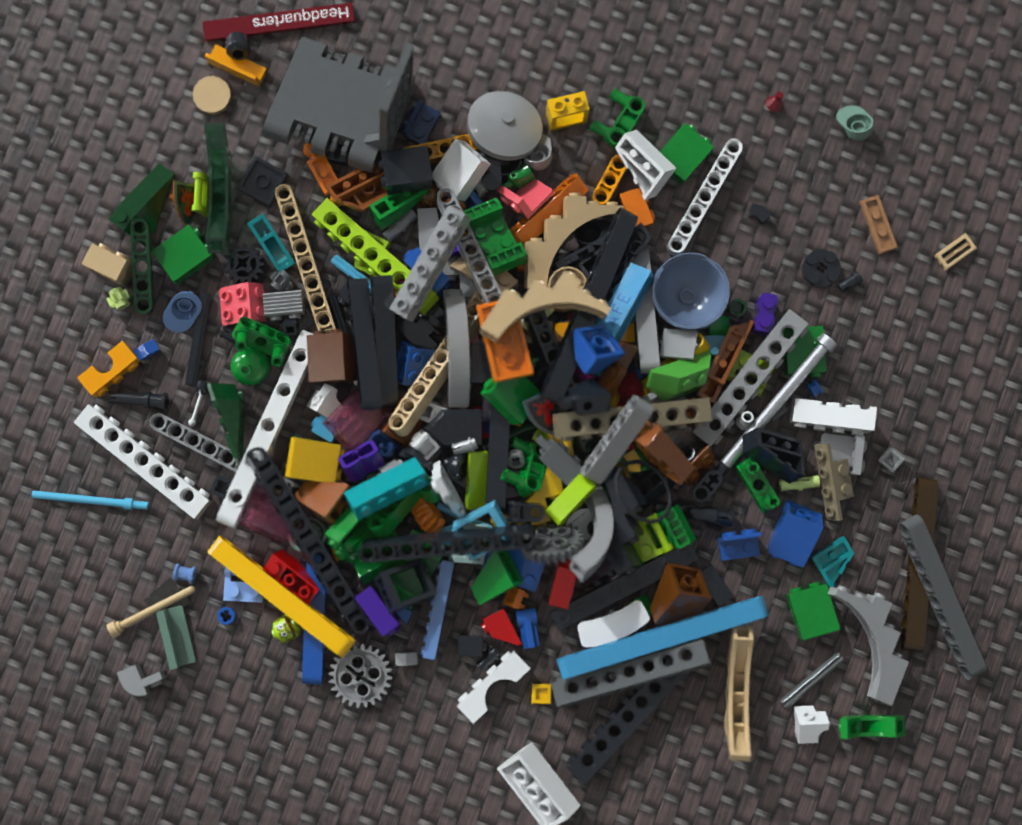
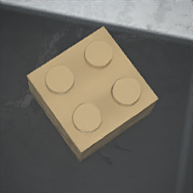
(108, 264)

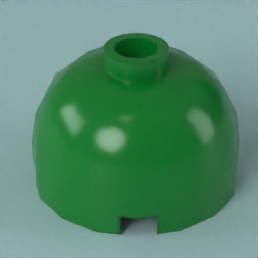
(250, 366)

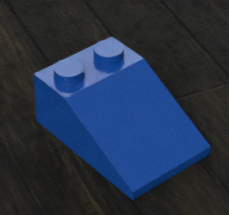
(529, 571)

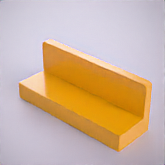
(243, 68)

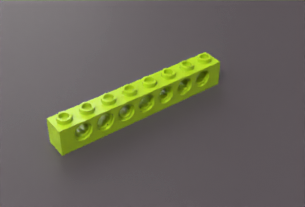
(328, 212)

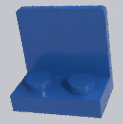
(412, 362)
(739, 546)

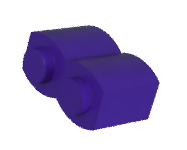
(764, 318)
(361, 461)

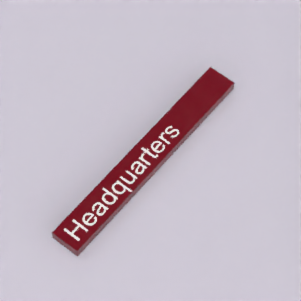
(279, 21)

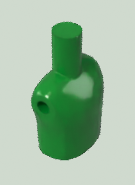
(519, 178)

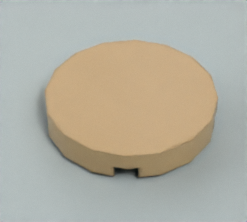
(211, 95)

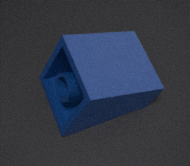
(795, 534)

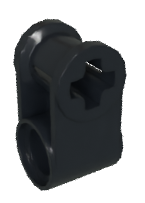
(523, 511)

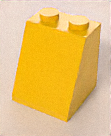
(314, 461)

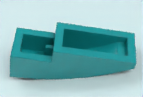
(271, 242)

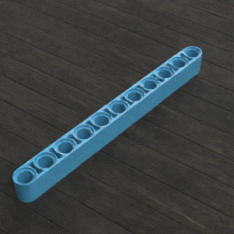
(662, 637)

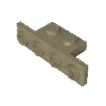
(834, 481)

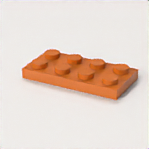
(508, 356)

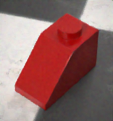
(500, 627)

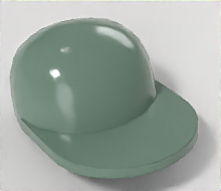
(856, 122)

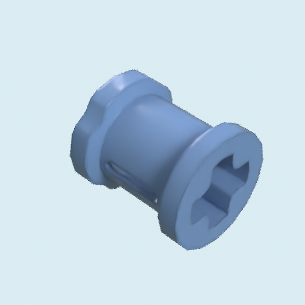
(184, 573)

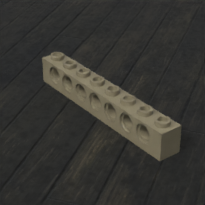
(700, 409)

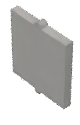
(678, 344)

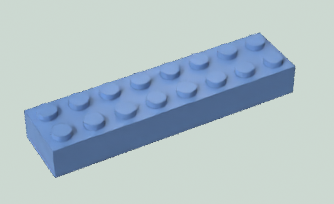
(437, 613)

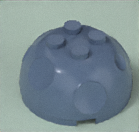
(690, 291)

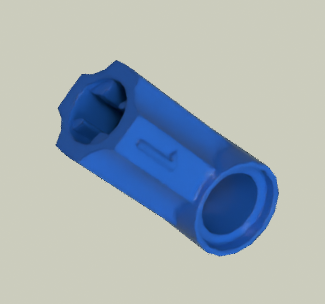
(527, 623)

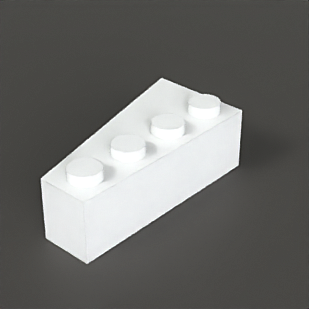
(832, 416)

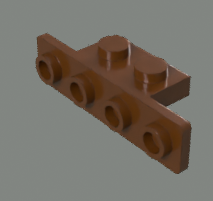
(616, 371)

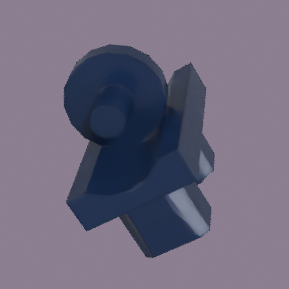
(385, 445)

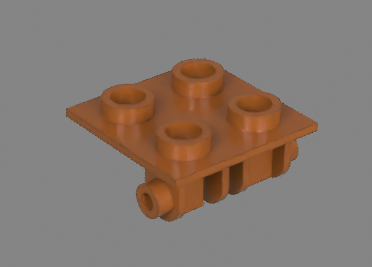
(701, 463)

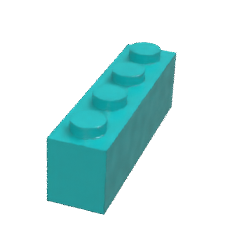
(386, 488)

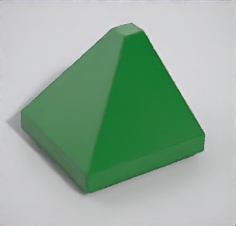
(720, 326)

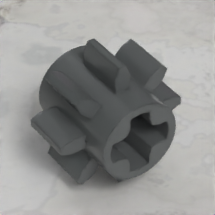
(281, 281)

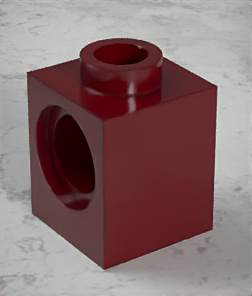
(630, 386)

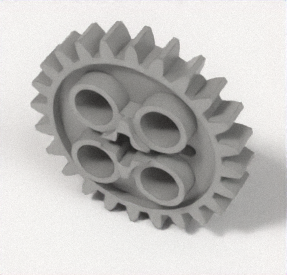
(350, 690)

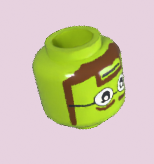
(285, 629)

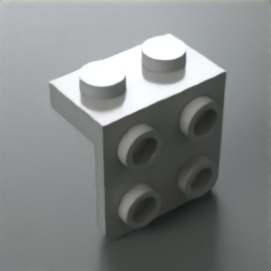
(847, 448)

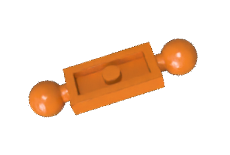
(321, 169)

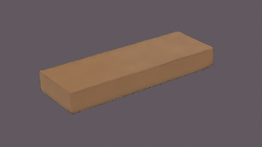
(878, 224)

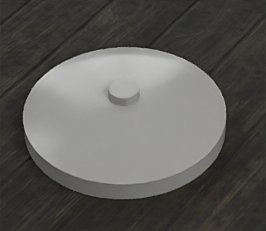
(504, 125)

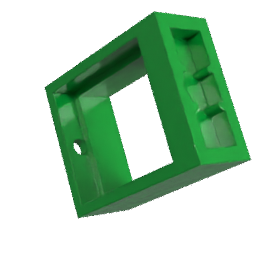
(342, 528)

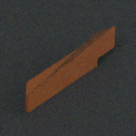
(724, 361)

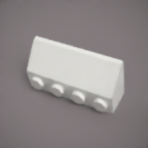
(538, 786)

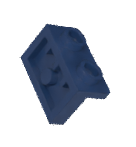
(420, 123)

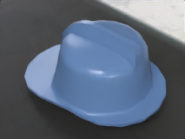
(182, 311)

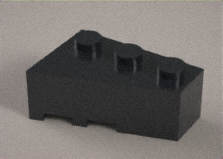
(776, 453)

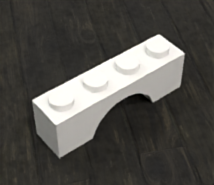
(511, 668)

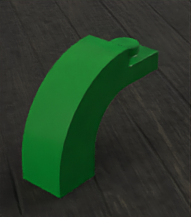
(871, 725)

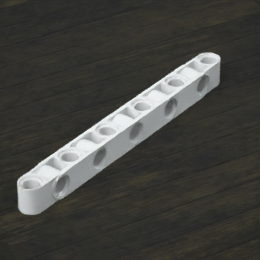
(275, 414)

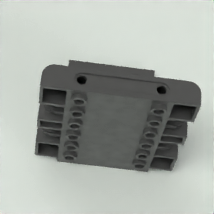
(341, 103)

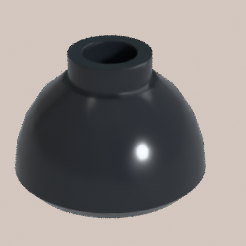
(457, 466)

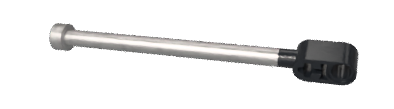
(825, 345)

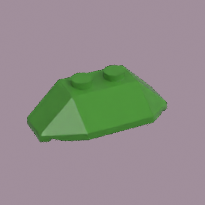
(679, 377)

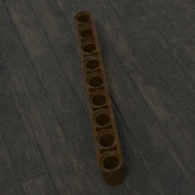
(916, 599)

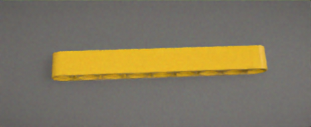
(281, 597)

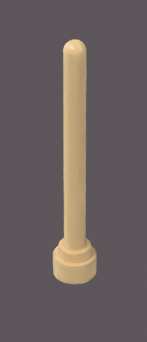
(116, 628)

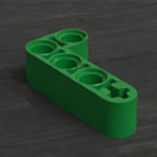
(388, 518)

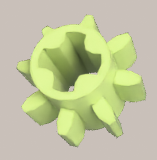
(119, 298)

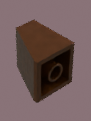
(331, 357)
(679, 594)

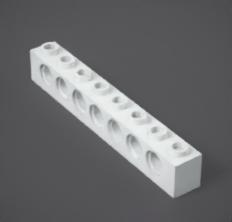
(87, 422)

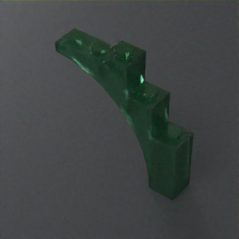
(220, 188)

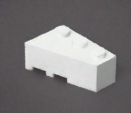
(645, 162)

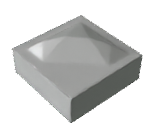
(891, 458)

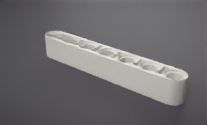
(708, 189)

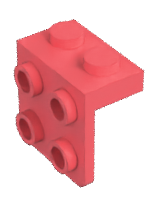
(527, 198)
(242, 301)

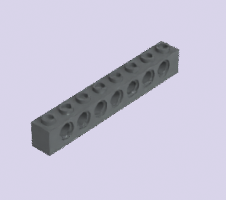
(700, 660)

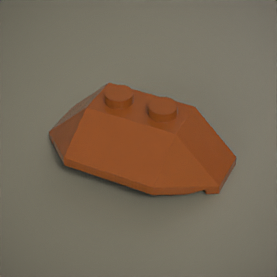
(358, 189)

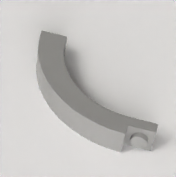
(458, 348)
(591, 557)

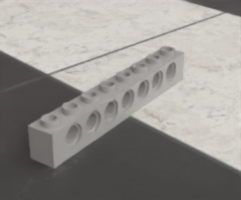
(799, 329)

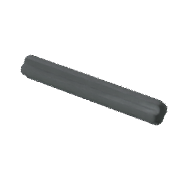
(810, 681)

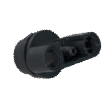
(420, 331)

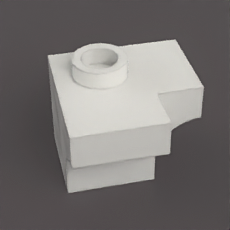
(324, 401)
(809, 724)

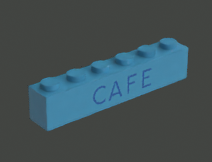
(625, 301)

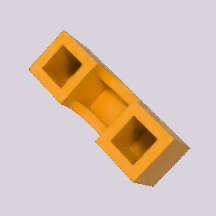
(123, 360)

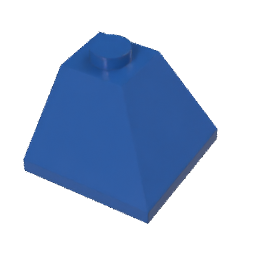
(595, 348)

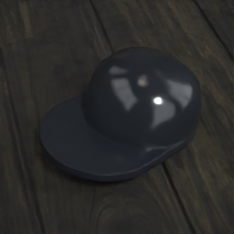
(592, 232)

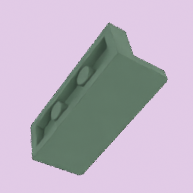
(176, 636)

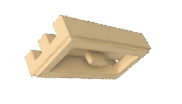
(943, 260)

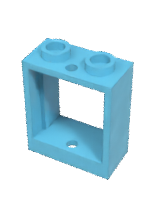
(496, 515)

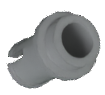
(465, 446)

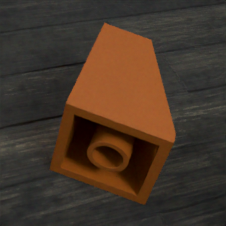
(323, 499)

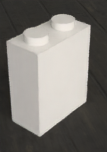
(460, 169)

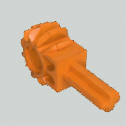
(428, 516)

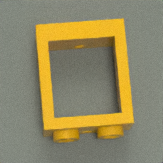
(567, 114)

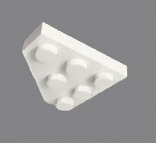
(444, 485)

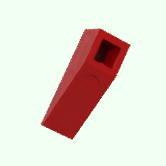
(291, 575)

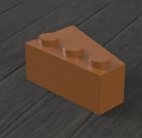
(663, 453)

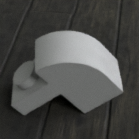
(134, 680)

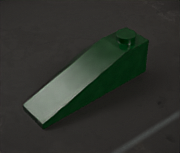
(144, 201)
(230, 406)

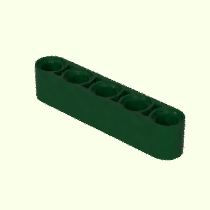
(138, 275)

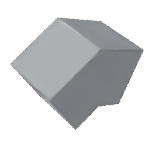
(406, 659)

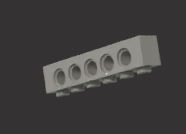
(430, 263)

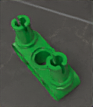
(626, 120)
(273, 342)
(531, 472)
(764, 497)

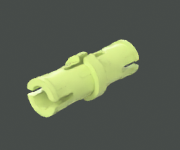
(800, 484)

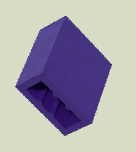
(376, 610)

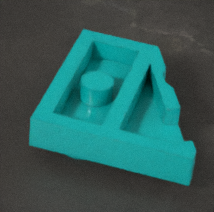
(833, 560)

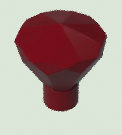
(775, 102)

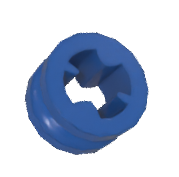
(814, 388)
(231, 612)

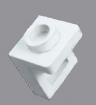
(424, 443)

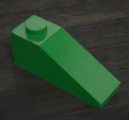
(393, 207)

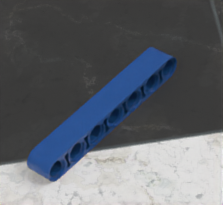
(312, 648)

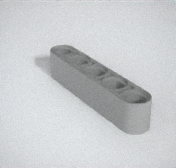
(617, 439)

